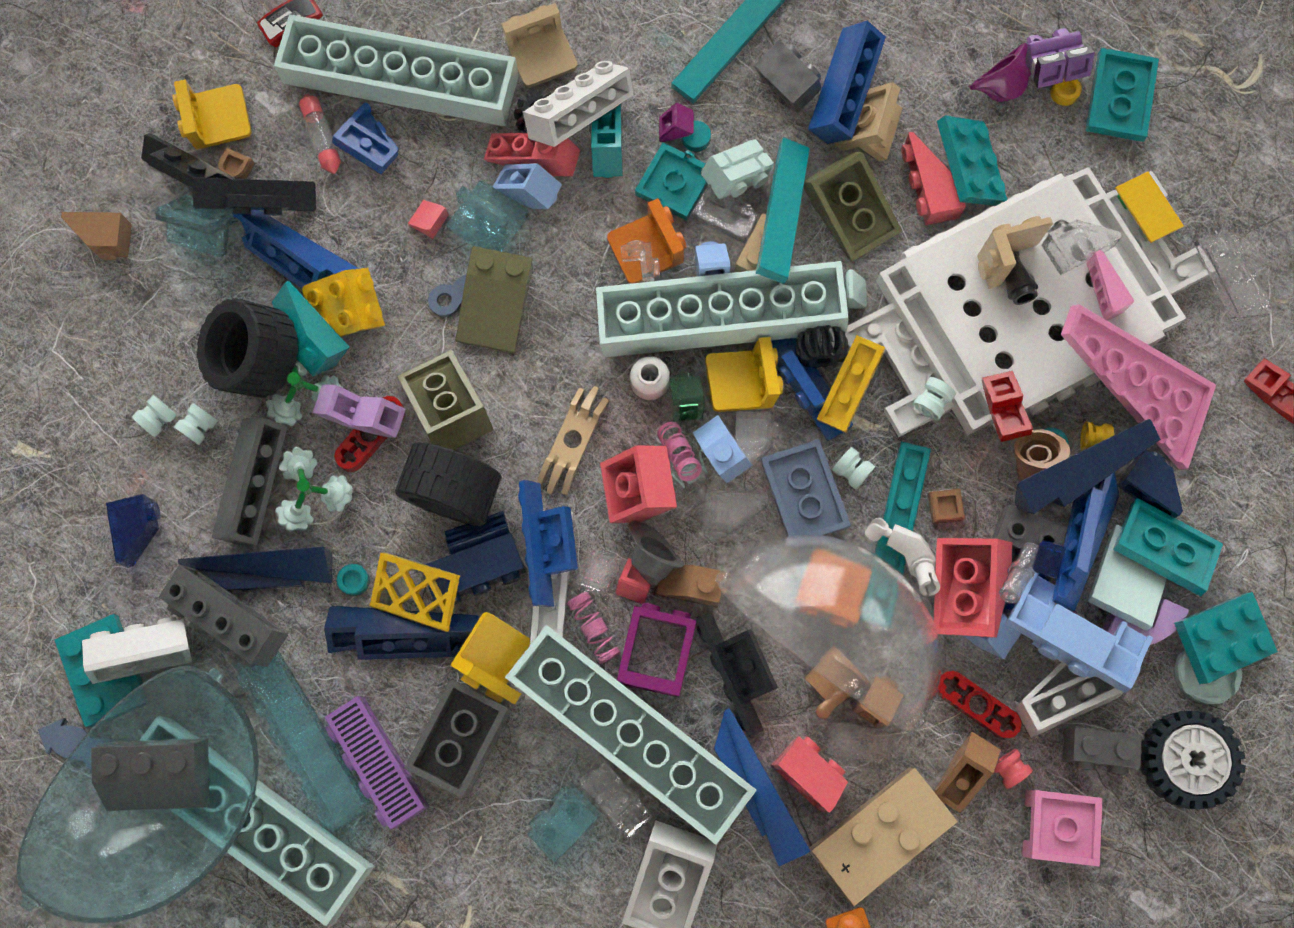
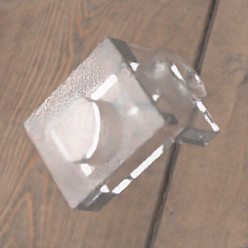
(641, 251)

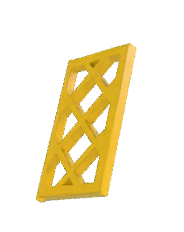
(445, 601)

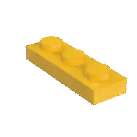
(851, 383)

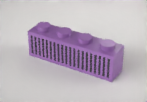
(376, 763)

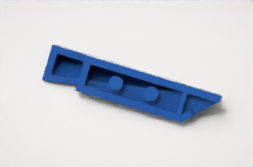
(765, 805)

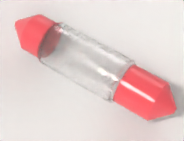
(319, 133)

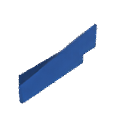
(288, 250)
(1083, 538)

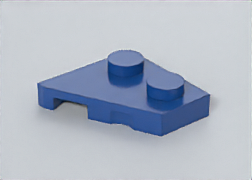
(366, 140)

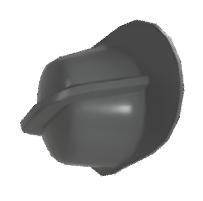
(652, 553)

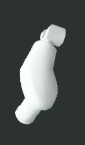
(917, 553)

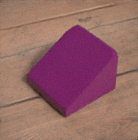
(676, 123)

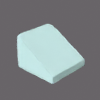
(855, 290)

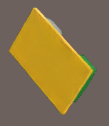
(1148, 207)

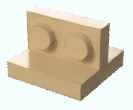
(876, 122)

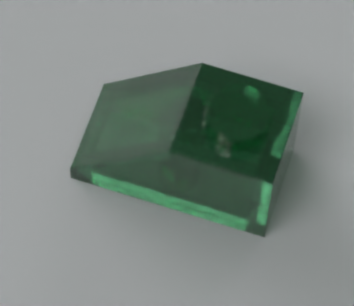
(686, 397)

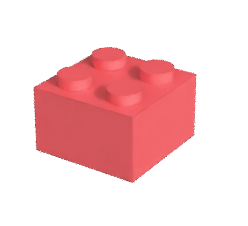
(638, 484)

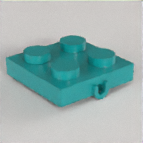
(673, 180)

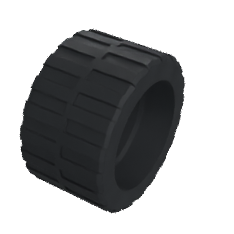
(243, 370)
(448, 483)

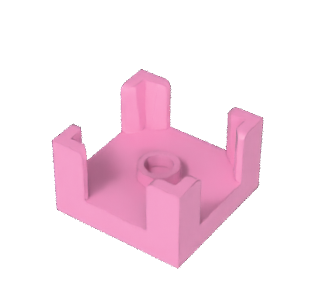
(1064, 828)

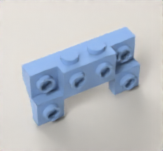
(1077, 641)

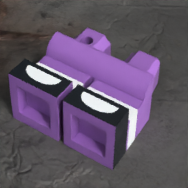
(1058, 58)

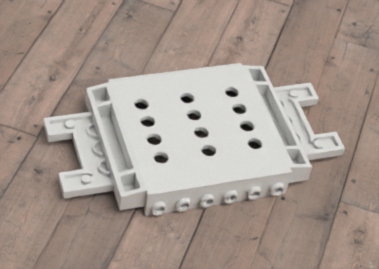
(934, 337)

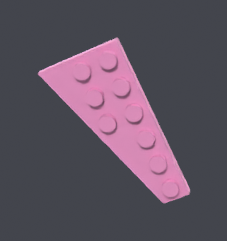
(1143, 381)

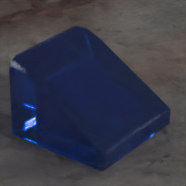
(1049, 558)

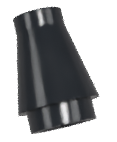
(1020, 284)

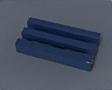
(470, 535)

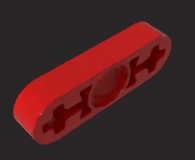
(349, 446)
(1002, 712)

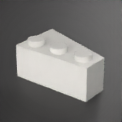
(1063, 698)

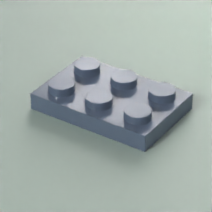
(805, 491)

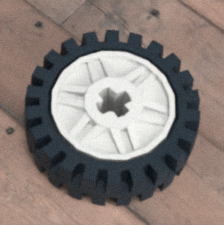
(1215, 760)

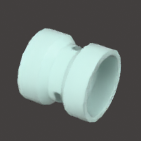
(934, 398)
(154, 416)
(195, 423)
(853, 468)

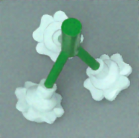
(284, 408)
(299, 466)

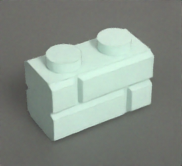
(737, 169)

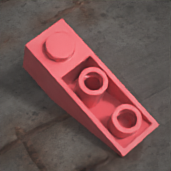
(519, 149)
(933, 183)

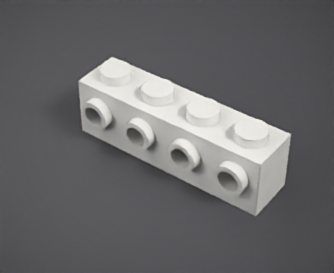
(578, 103)

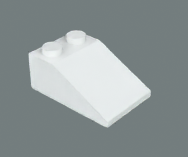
(670, 879)

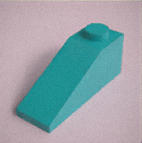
(607, 144)
(317, 341)

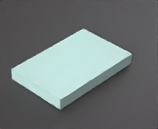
(1126, 587)

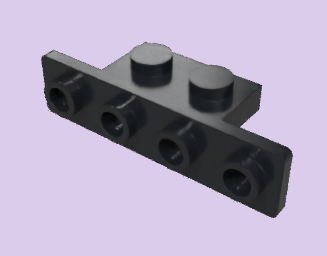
(177, 162)
(253, 194)
(741, 668)

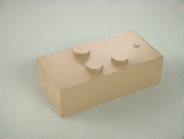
(882, 835)

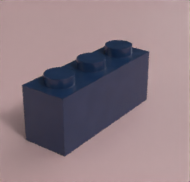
(481, 567)

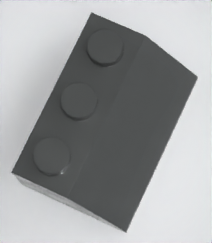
(152, 774)

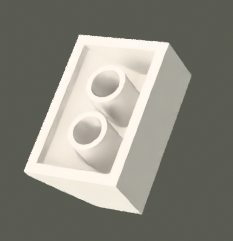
(136, 650)

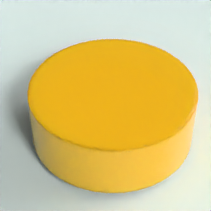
(1066, 92)

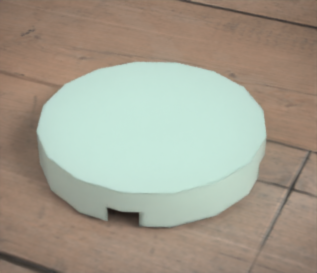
(1210, 693)

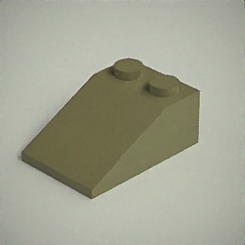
(852, 205)
(494, 299)
(445, 402)

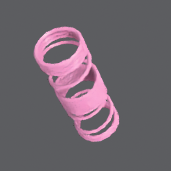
(683, 458)
(594, 628)

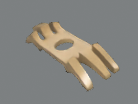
(568, 457)

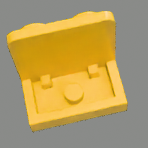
(211, 115)
(346, 301)
(744, 378)
(490, 655)

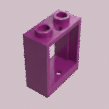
(647, 682)

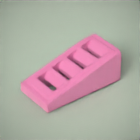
(1108, 286)

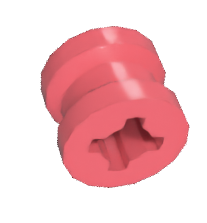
(1012, 768)

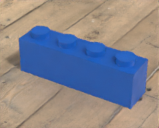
(847, 82)

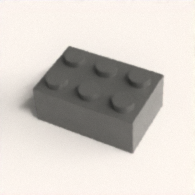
(458, 739)

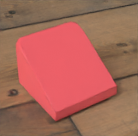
(429, 218)
(632, 584)

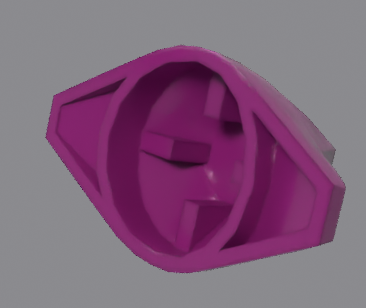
(1007, 78)

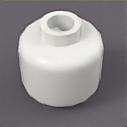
(650, 369)

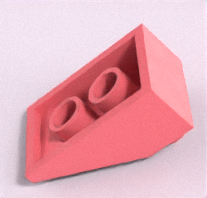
(970, 583)
(810, 774)

